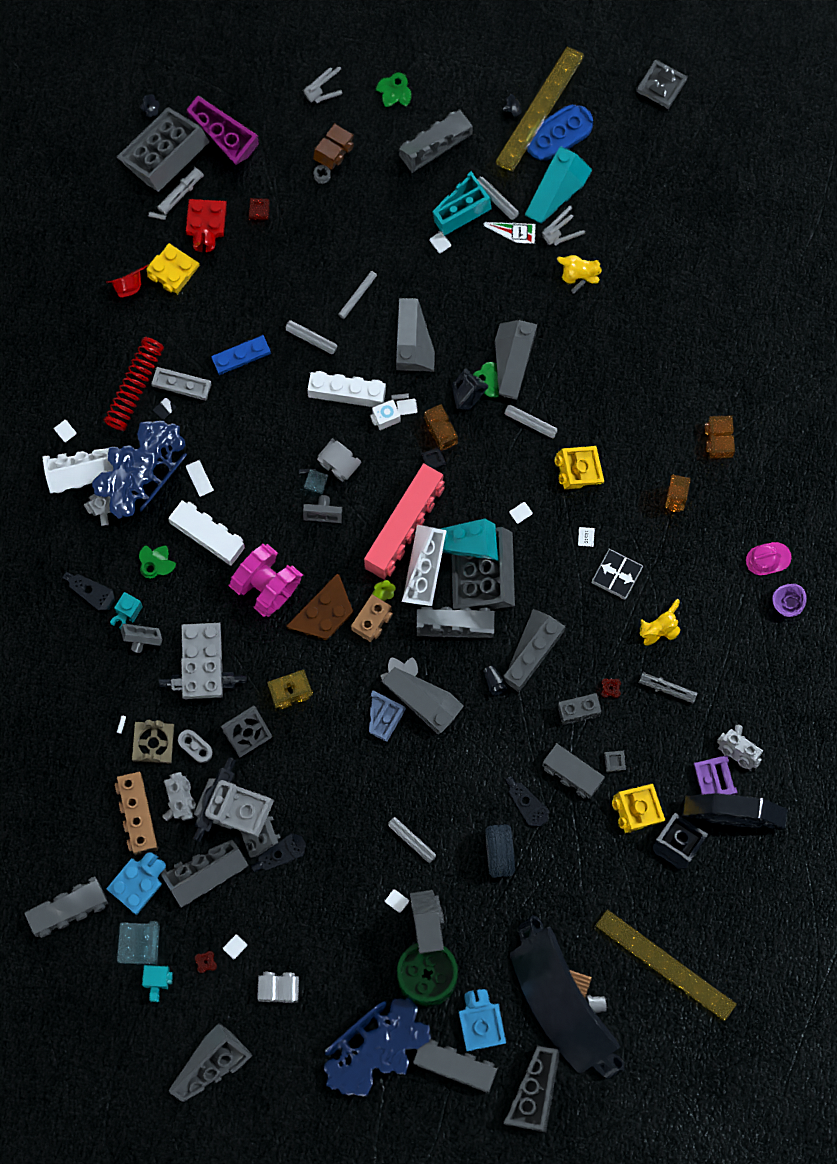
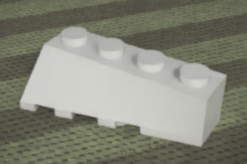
(75, 470)
(424, 565)

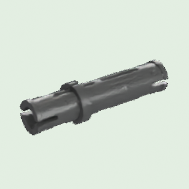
(670, 688)

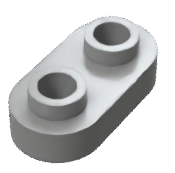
(195, 747)

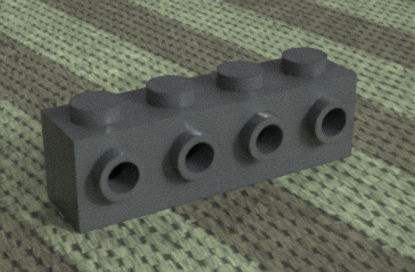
(455, 1066)

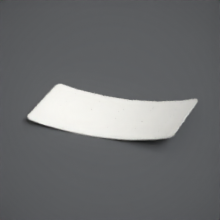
(199, 478)

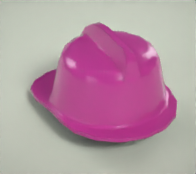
(768, 558)

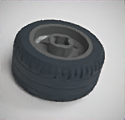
(500, 850)

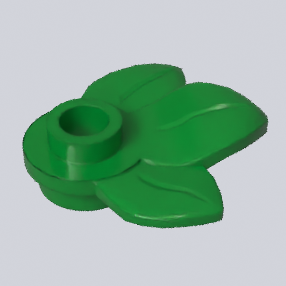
(393, 92)
(489, 374)
(157, 559)

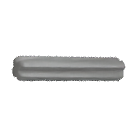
(498, 199)
(311, 337)
(531, 421)
(412, 840)

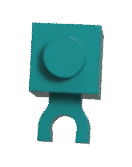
(127, 609)
(156, 978)

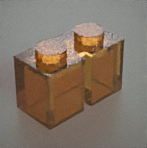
(441, 427)
(720, 437)
(677, 493)

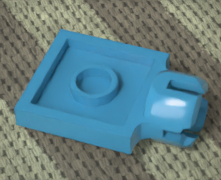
(138, 882)
(481, 1022)

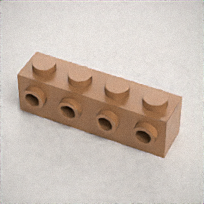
(137, 814)

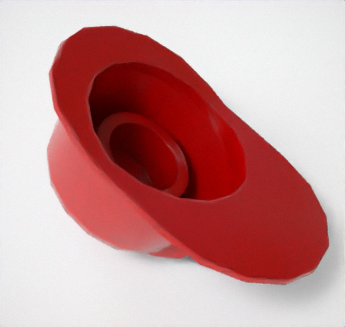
(128, 284)

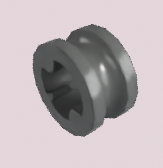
(323, 179)

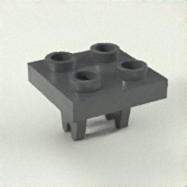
(662, 84)
(266, 839)

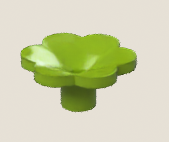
(384, 590)

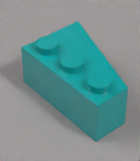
(462, 206)
(472, 539)

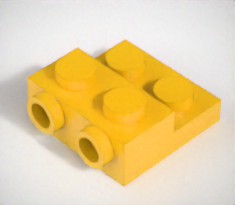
(172, 269)
(579, 467)
(638, 808)

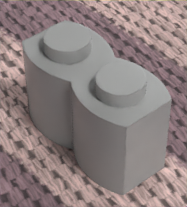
(278, 988)

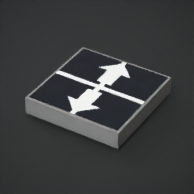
(617, 574)

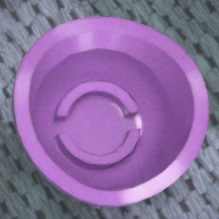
(789, 600)

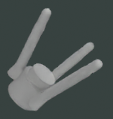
(313, 91)
(552, 233)

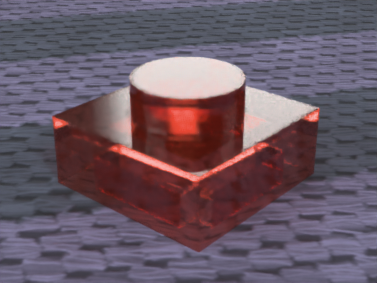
(259, 208)

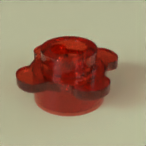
(611, 683)
(200, 958)

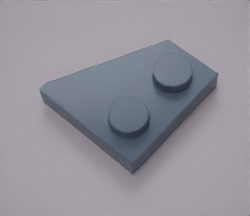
(384, 716)

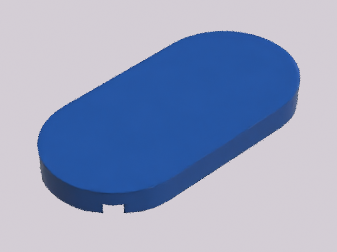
(561, 129)

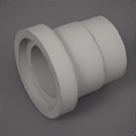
(598, 1004)

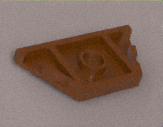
(324, 612)

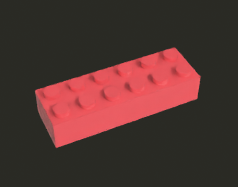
(404, 521)

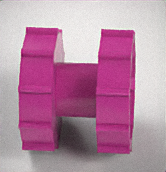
(257, 573)

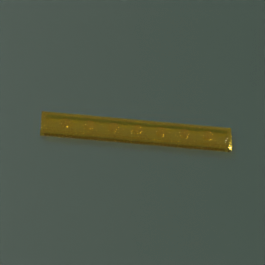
(539, 109)
(666, 965)

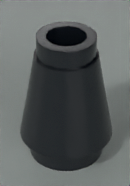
(495, 682)

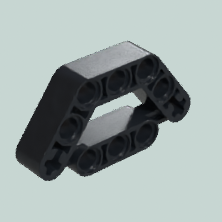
(735, 810)

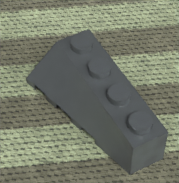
(435, 141)
(455, 622)
(536, 642)
(204, 872)
(67, 908)

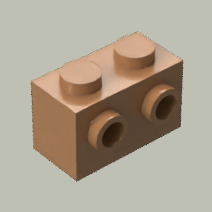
(371, 618)

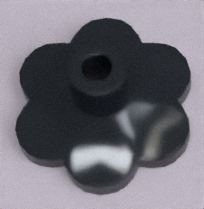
(150, 105)
(512, 106)

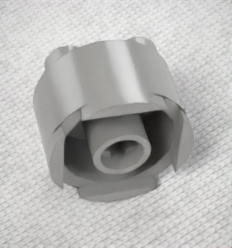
(339, 459)

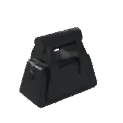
(467, 390)

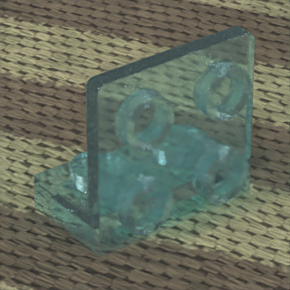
(138, 943)

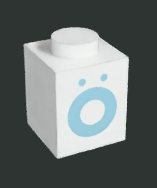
(385, 415)

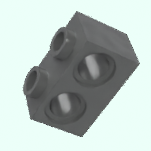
(579, 709)

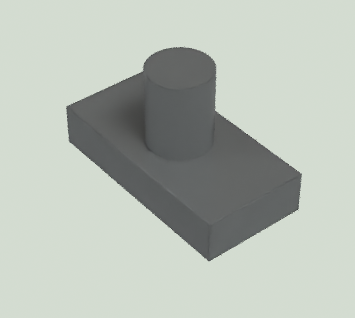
(322, 511)
(140, 635)

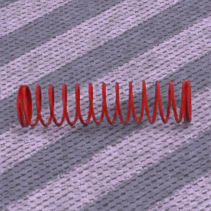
(147, 346)

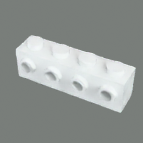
(346, 390)
(206, 532)

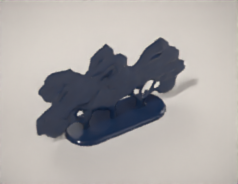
(135, 467)
(381, 1047)

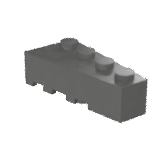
(427, 920)
(534, 1097)

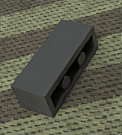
(572, 771)

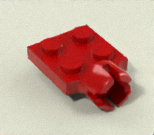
(205, 222)

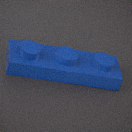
(241, 355)

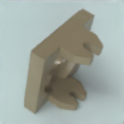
(141, 727)

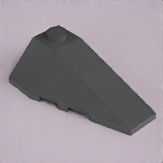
(413, 340)
(513, 351)
(426, 700)
(214, 1057)

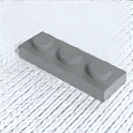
(181, 383)

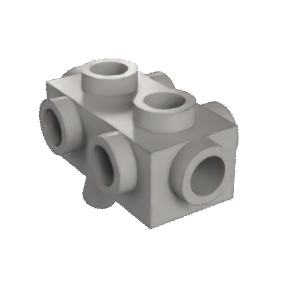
(99, 505)
(740, 748)
(181, 802)

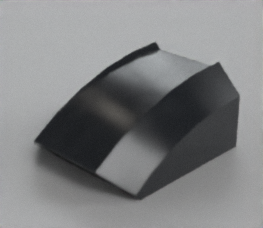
(679, 841)

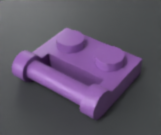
(708, 777)

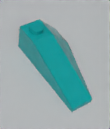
(562, 179)

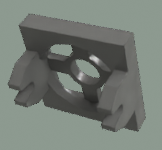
(264, 735)

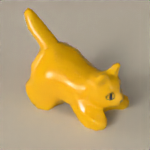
(577, 268)
(664, 625)

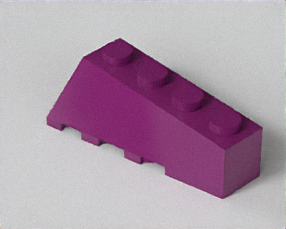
(228, 134)

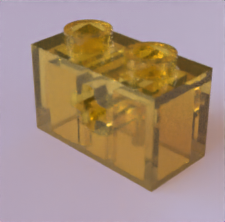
(299, 685)

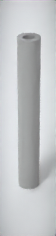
(356, 296)

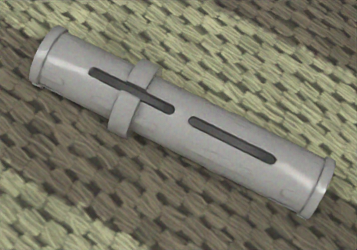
(184, 186)

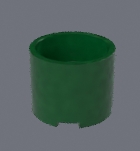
(425, 991)

